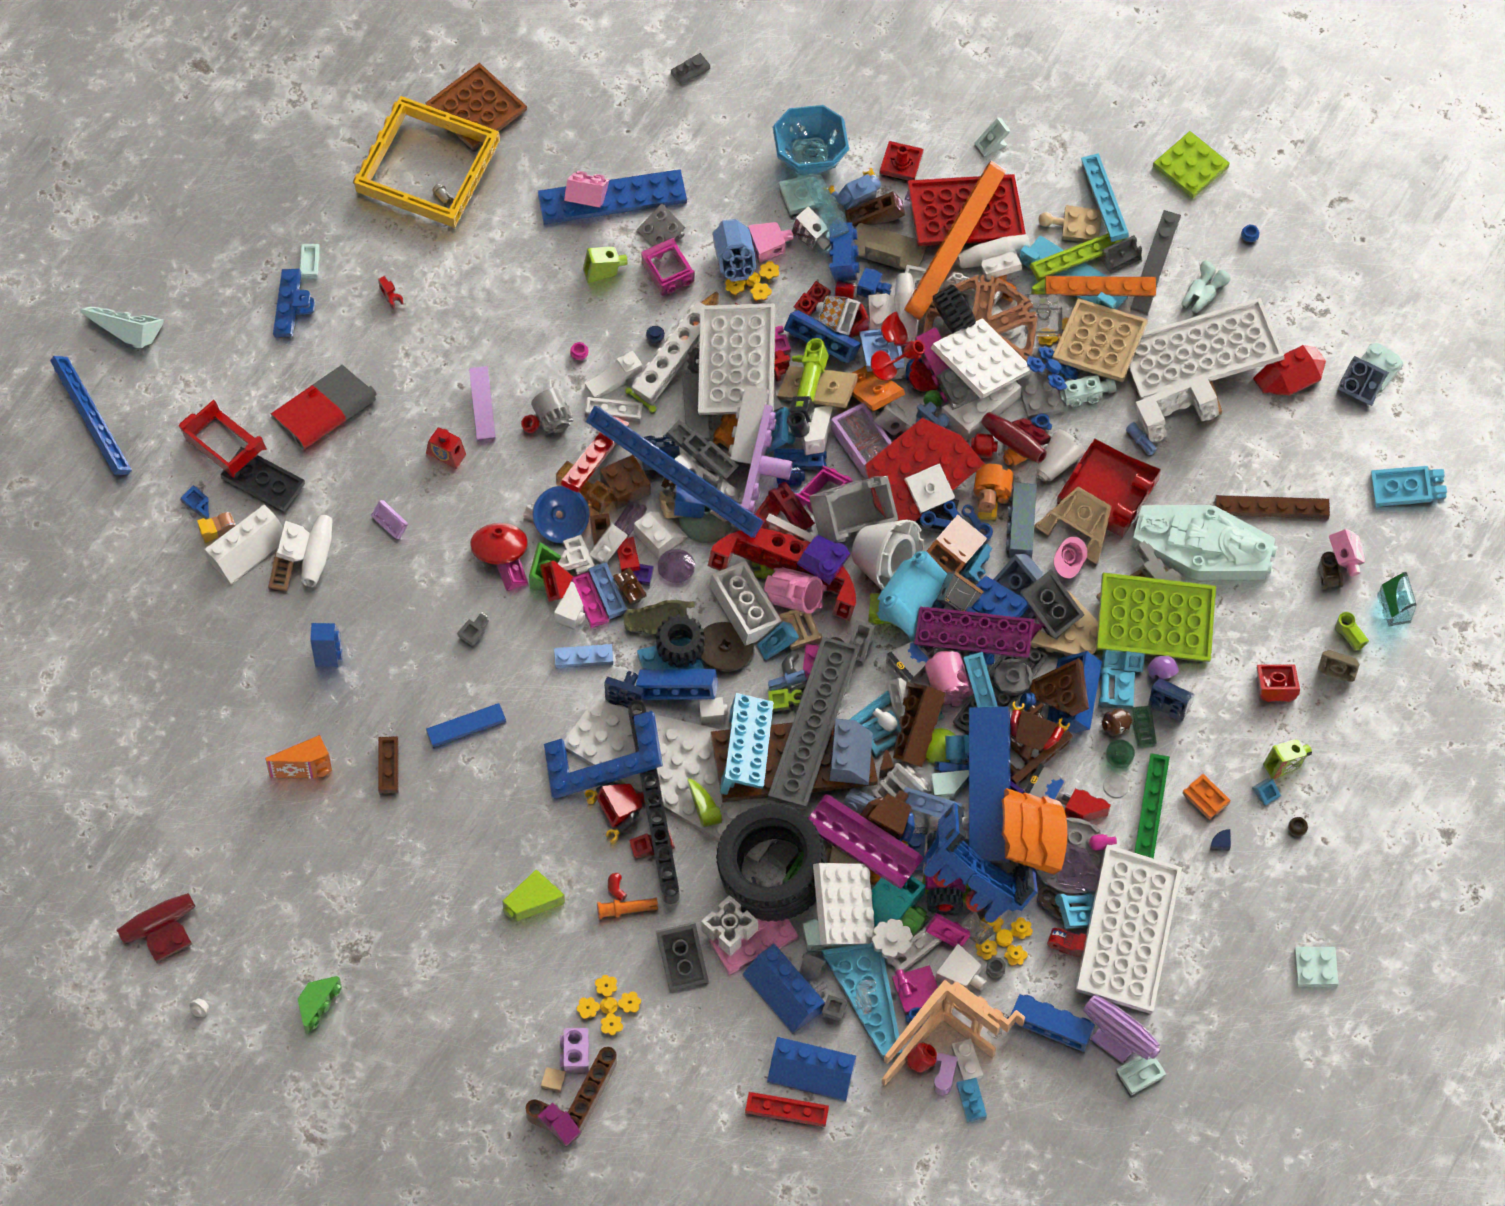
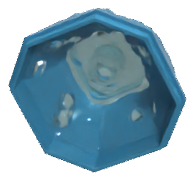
(810, 139)

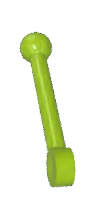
(652, 409)

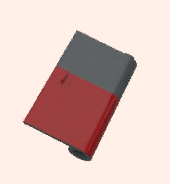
(324, 406)

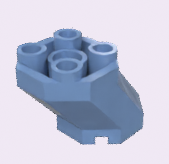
(734, 250)

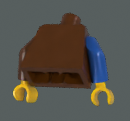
(892, 815)

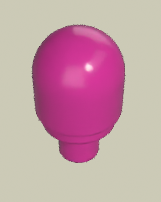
(1100, 841)

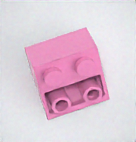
(586, 189)

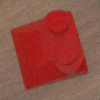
(1278, 682)

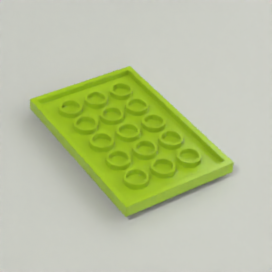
(1156, 617)

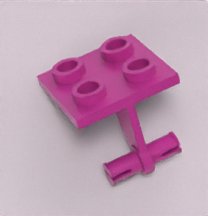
(914, 987)

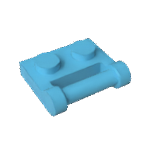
(1122, 688)
(878, 733)
(1075, 916)

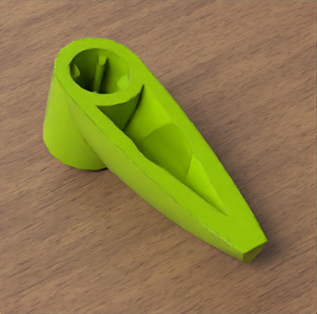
(707, 811)

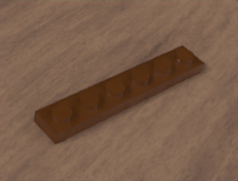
(1274, 506)

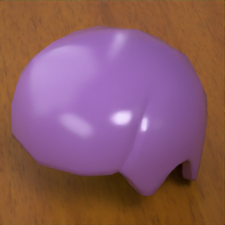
(1163, 667)

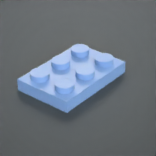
(873, 341)

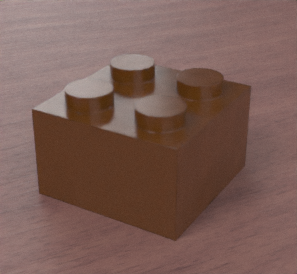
(626, 481)

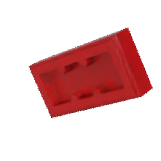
(628, 555)

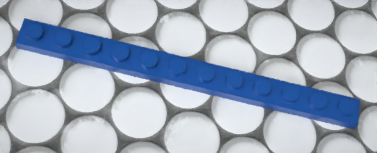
(675, 471)

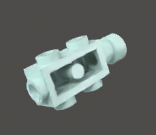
(1086, 390)

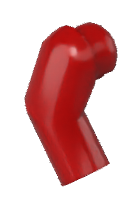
(613, 886)

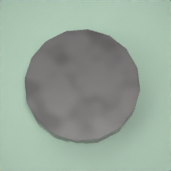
(1013, 677)

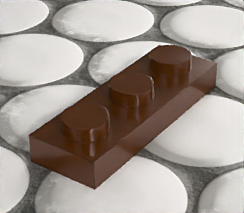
(388, 765)

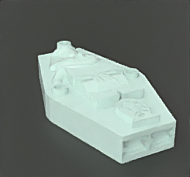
(1205, 542)

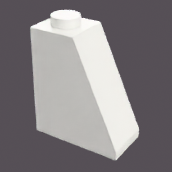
(819, 431)

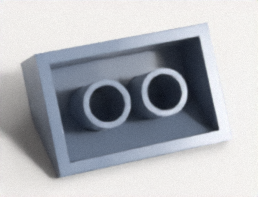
(1019, 575)
(850, 752)

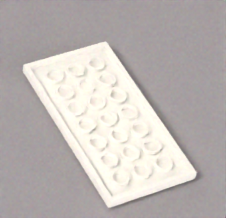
(1206, 344)
(1128, 929)

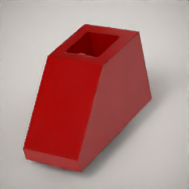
(1086, 807)

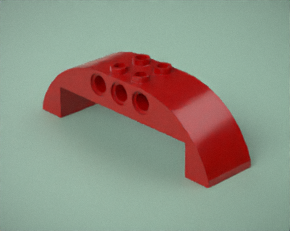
(778, 551)

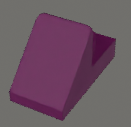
(559, 1124)

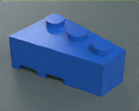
(326, 644)

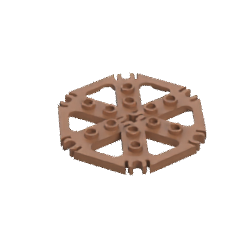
(999, 322)

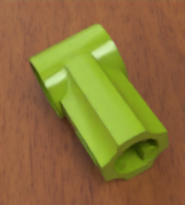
(1351, 632)

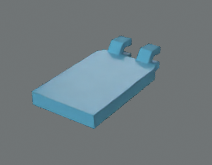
(1407, 485)

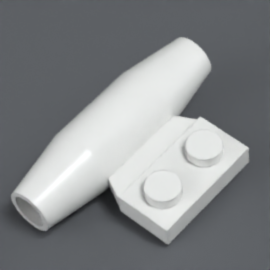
(996, 256)
(883, 305)
(310, 548)

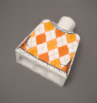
(838, 313)

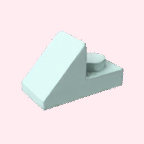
(993, 137)

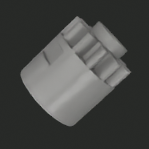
(552, 411)

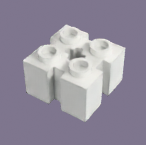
(729, 925)

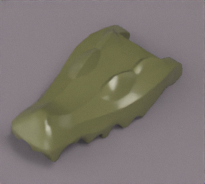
(651, 616)

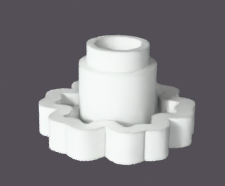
(892, 939)

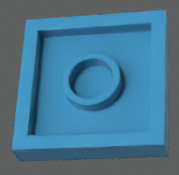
(780, 434)

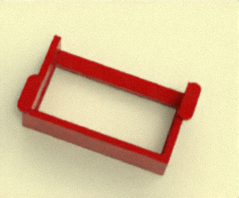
(195, 423)

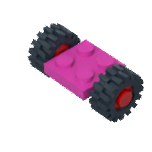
(943, 899)

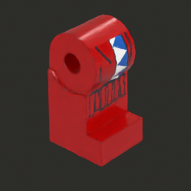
(1067, 942)

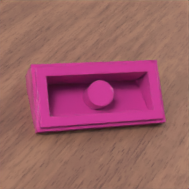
(513, 575)

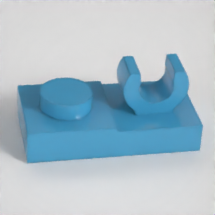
(973, 565)
(971, 1099)

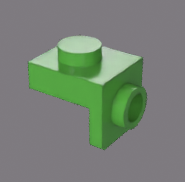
(915, 918)

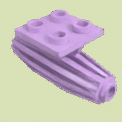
(1119, 1032)

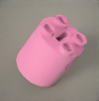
(949, 675)

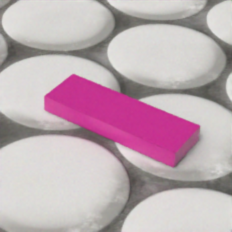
(591, 601)

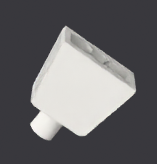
(961, 968)

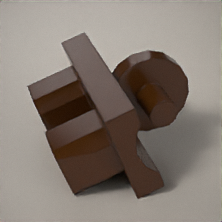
(630, 586)

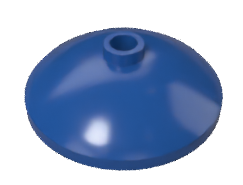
(574, 514)

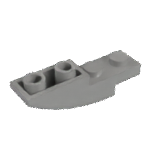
(1152, 566)

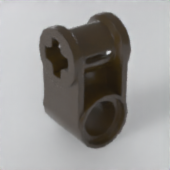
(1330, 574)

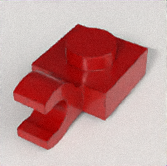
(388, 289)

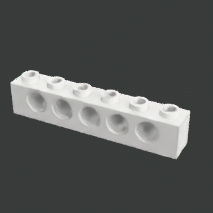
(651, 391)

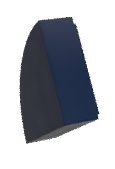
(1222, 840)

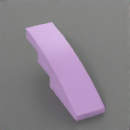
(482, 403)

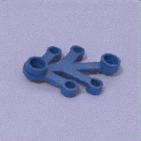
(978, 525)

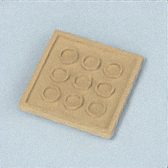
(1100, 340)

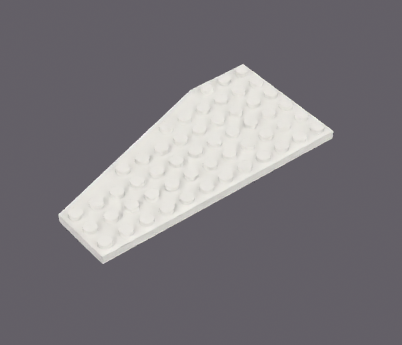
(686, 753)

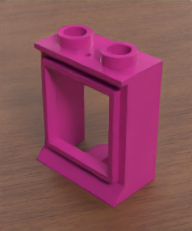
(674, 282)
(818, 482)

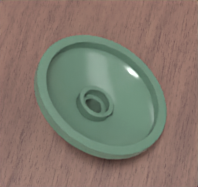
(705, 529)

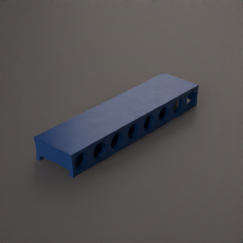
(987, 780)

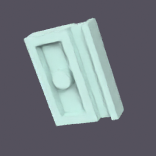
(1140, 1074)

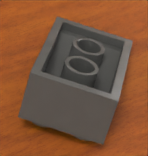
(1052, 604)
(682, 956)

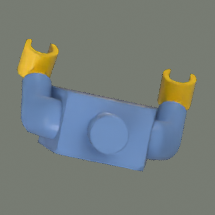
(858, 190)

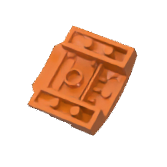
(1034, 831)

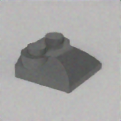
(955, 389)

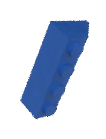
(1081, 721)
(784, 989)
(811, 1069)

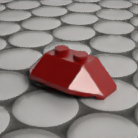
(1297, 371)

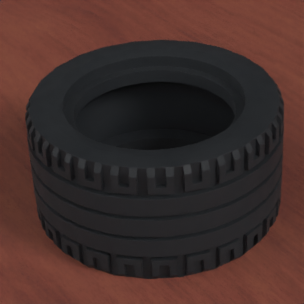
(757, 826)

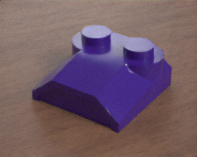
(824, 558)

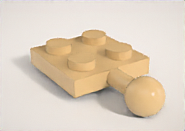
(1078, 223)

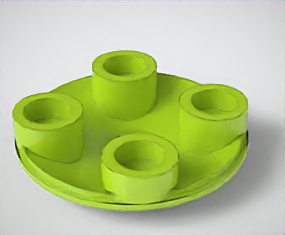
(937, 749)

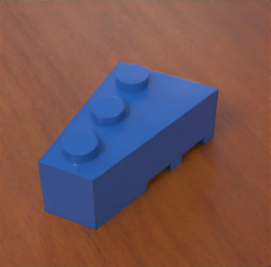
(844, 256)

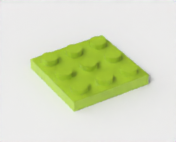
(1191, 164)

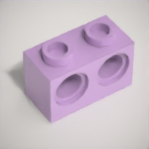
(579, 1050)

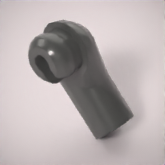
(788, 663)

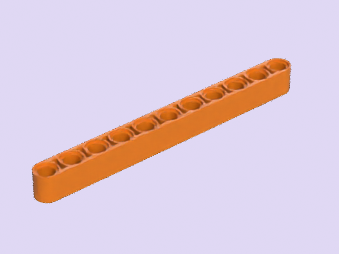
(955, 240)

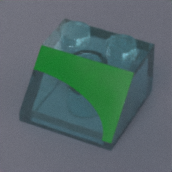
(1397, 600)

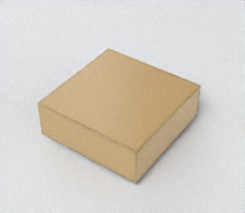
(553, 1079)

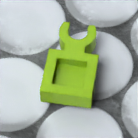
(782, 699)

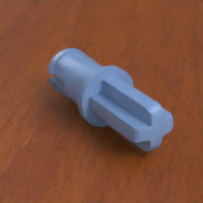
(1141, 438)
(787, 680)

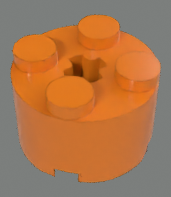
(994, 478)

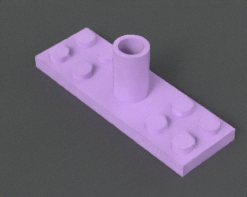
(763, 464)

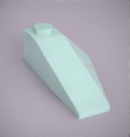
(131, 330)

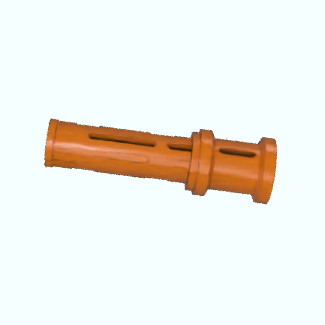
(617, 908)

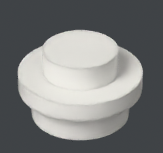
(199, 1007)

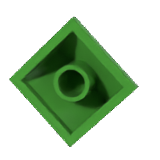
(542, 555)

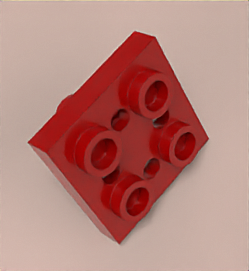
(902, 158)

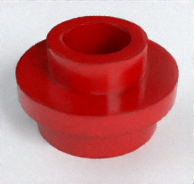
(526, 423)

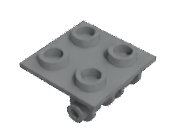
(661, 226)

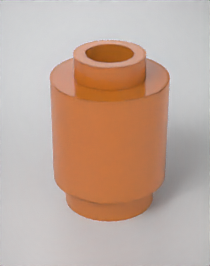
(1012, 458)

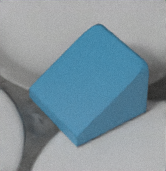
(1266, 791)

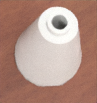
(1060, 455)

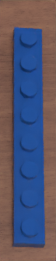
(90, 415)

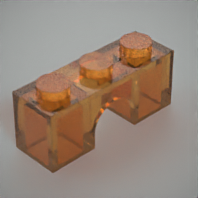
(596, 495)

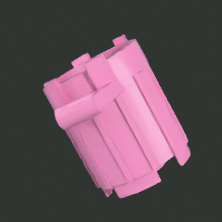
(795, 590)

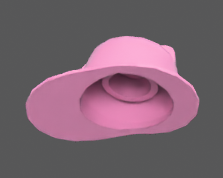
(1070, 557)

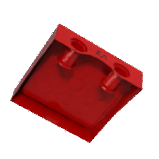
(1116, 481)

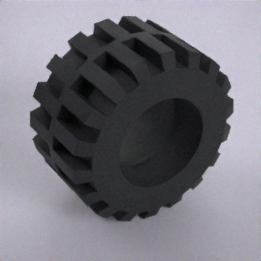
(953, 309)
(680, 627)

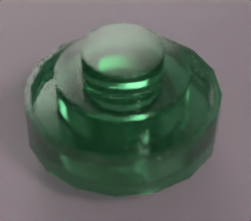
(1120, 753)

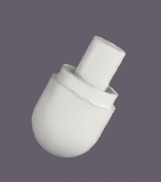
(886, 720)

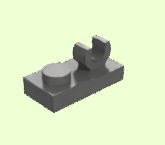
(690, 69)

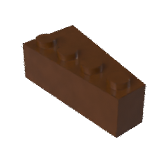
(917, 723)

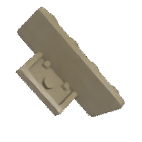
(888, 247)

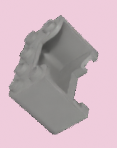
(852, 507)

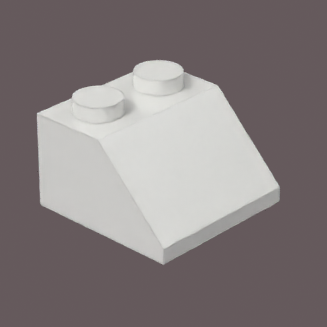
(658, 533)

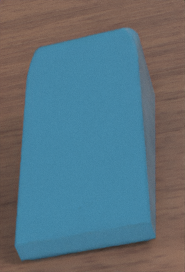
(777, 640)

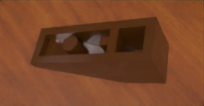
(876, 211)

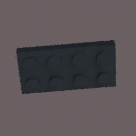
(266, 481)

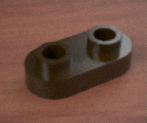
(1049, 905)

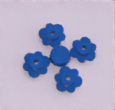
(1053, 366)

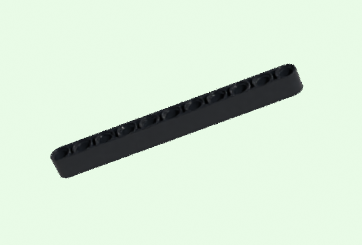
(660, 827)

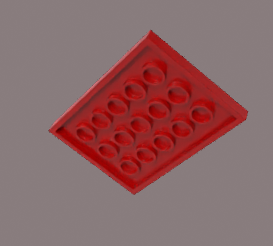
(939, 201)

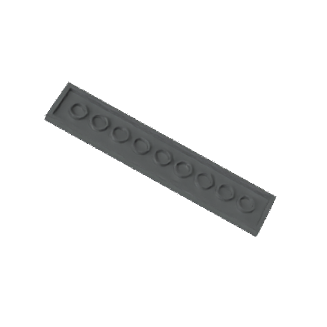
(813, 723)

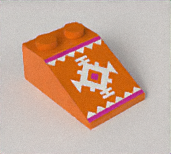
(302, 760)

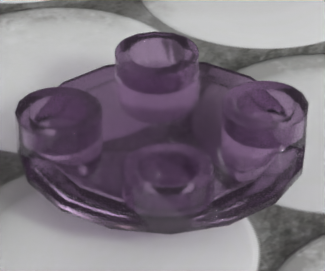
(676, 566)

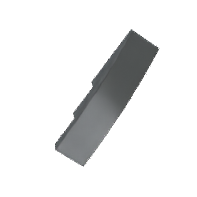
(702, 450)

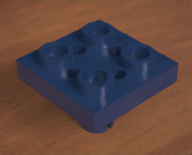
(623, 692)

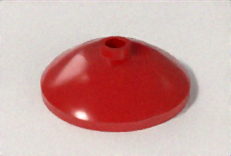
(499, 543)

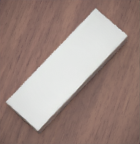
(621, 409)

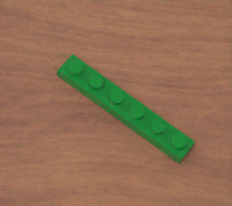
(1152, 805)

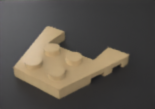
(1083, 513)
(1074, 640)

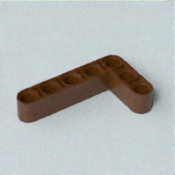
(582, 1100)

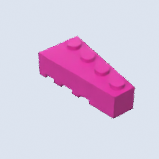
(932, 360)

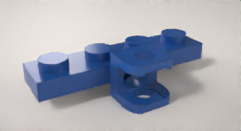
(291, 302)

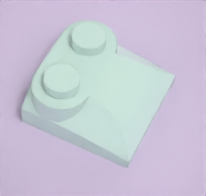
(1384, 359)

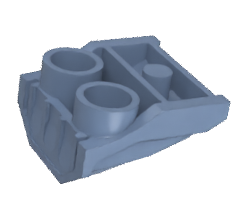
(1362, 380)

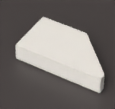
(573, 558)

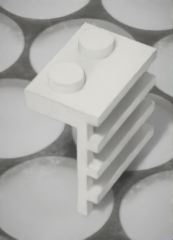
(904, 777)

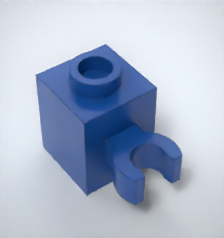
(871, 284)

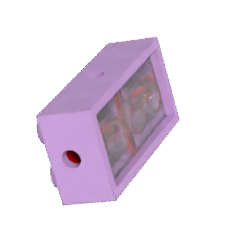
(859, 435)

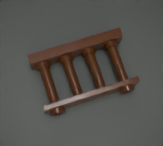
(1019, 776)

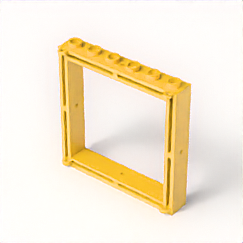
(369, 166)

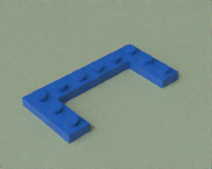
(647, 758)

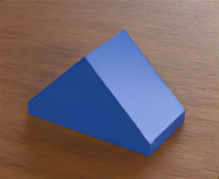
(687, 505)

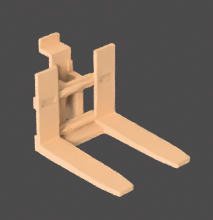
(940, 1008)

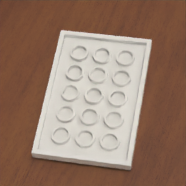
(733, 353)

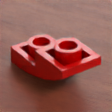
(808, 301)

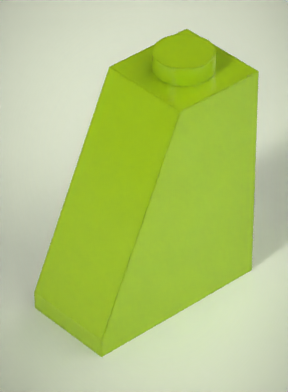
(532, 897)

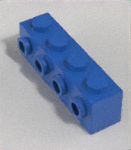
(836, 343)
(678, 683)
(1054, 1023)

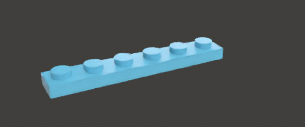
(1105, 197)

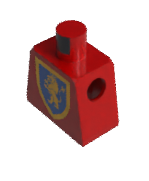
(446, 447)

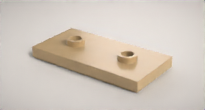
(832, 389)

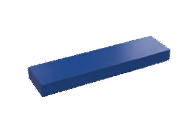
(466, 725)

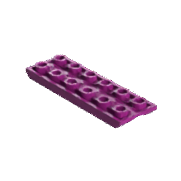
(974, 632)
(865, 841)

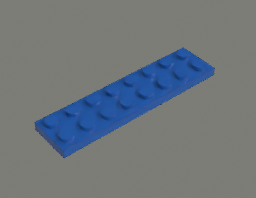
(621, 196)

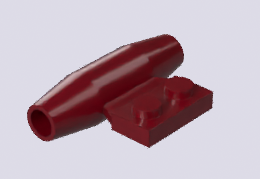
(1018, 436)
(160, 927)

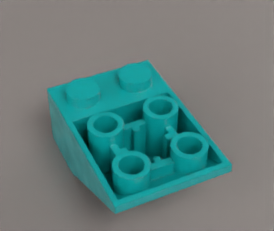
(892, 902)

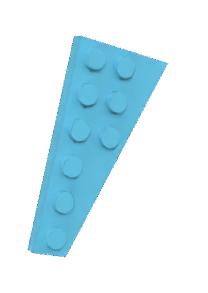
(862, 963)

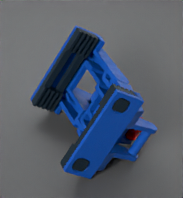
(991, 886)

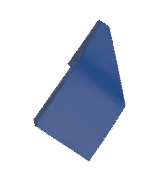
(196, 501)

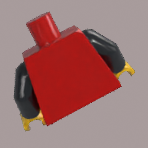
(619, 804)

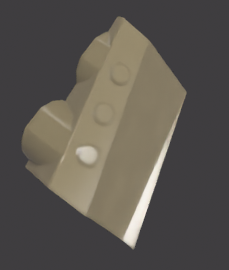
(1338, 665)

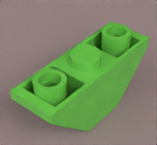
(317, 1000)

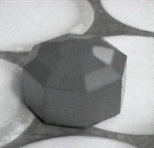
(995, 967)

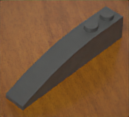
(1158, 256)

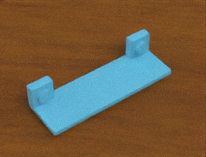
(1043, 248)
(747, 742)

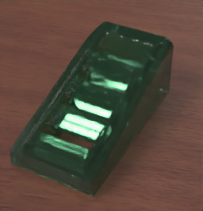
(1134, 711)

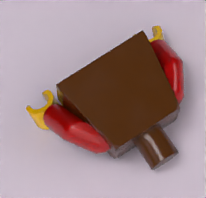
(1034, 731)

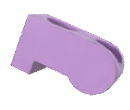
(944, 1079)

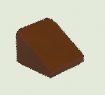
(886, 765)

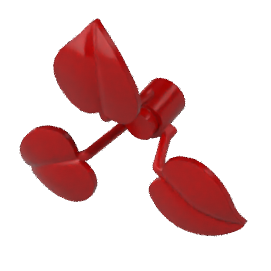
(882, 366)

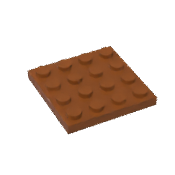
(480, 99)

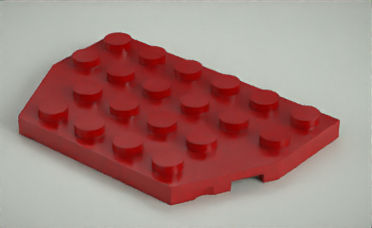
(917, 450)

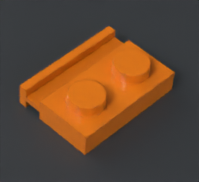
(1206, 796)

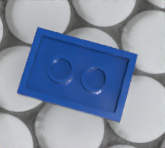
(999, 600)

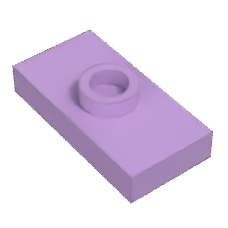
(389, 519)

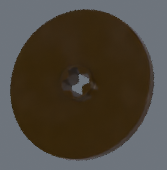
(716, 655)

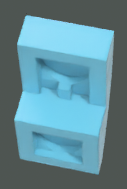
(1123, 660)

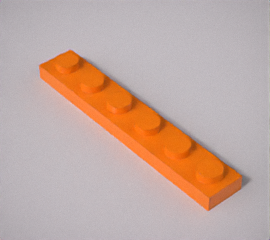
(1096, 284)

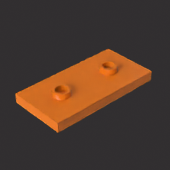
(874, 391)

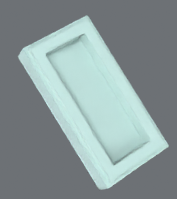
(309, 261)

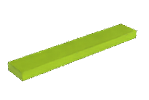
(1071, 257)

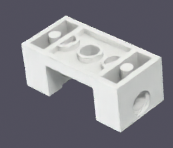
(1154, 408)

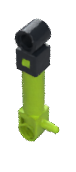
(802, 405)

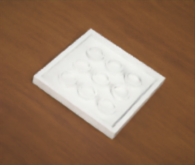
(981, 358)
(844, 903)

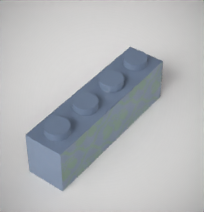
(1022, 519)

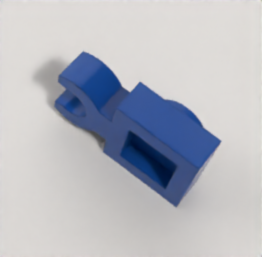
(949, 767)

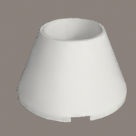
(884, 546)

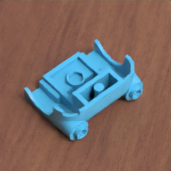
(911, 586)

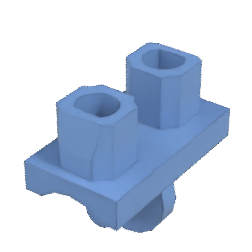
(927, 413)

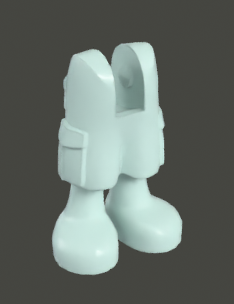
(1202, 292)

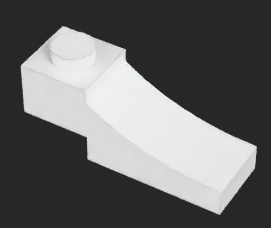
(615, 376)

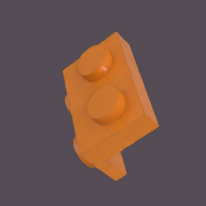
(724, 433)

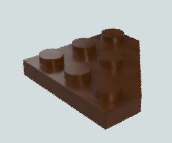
(1063, 688)

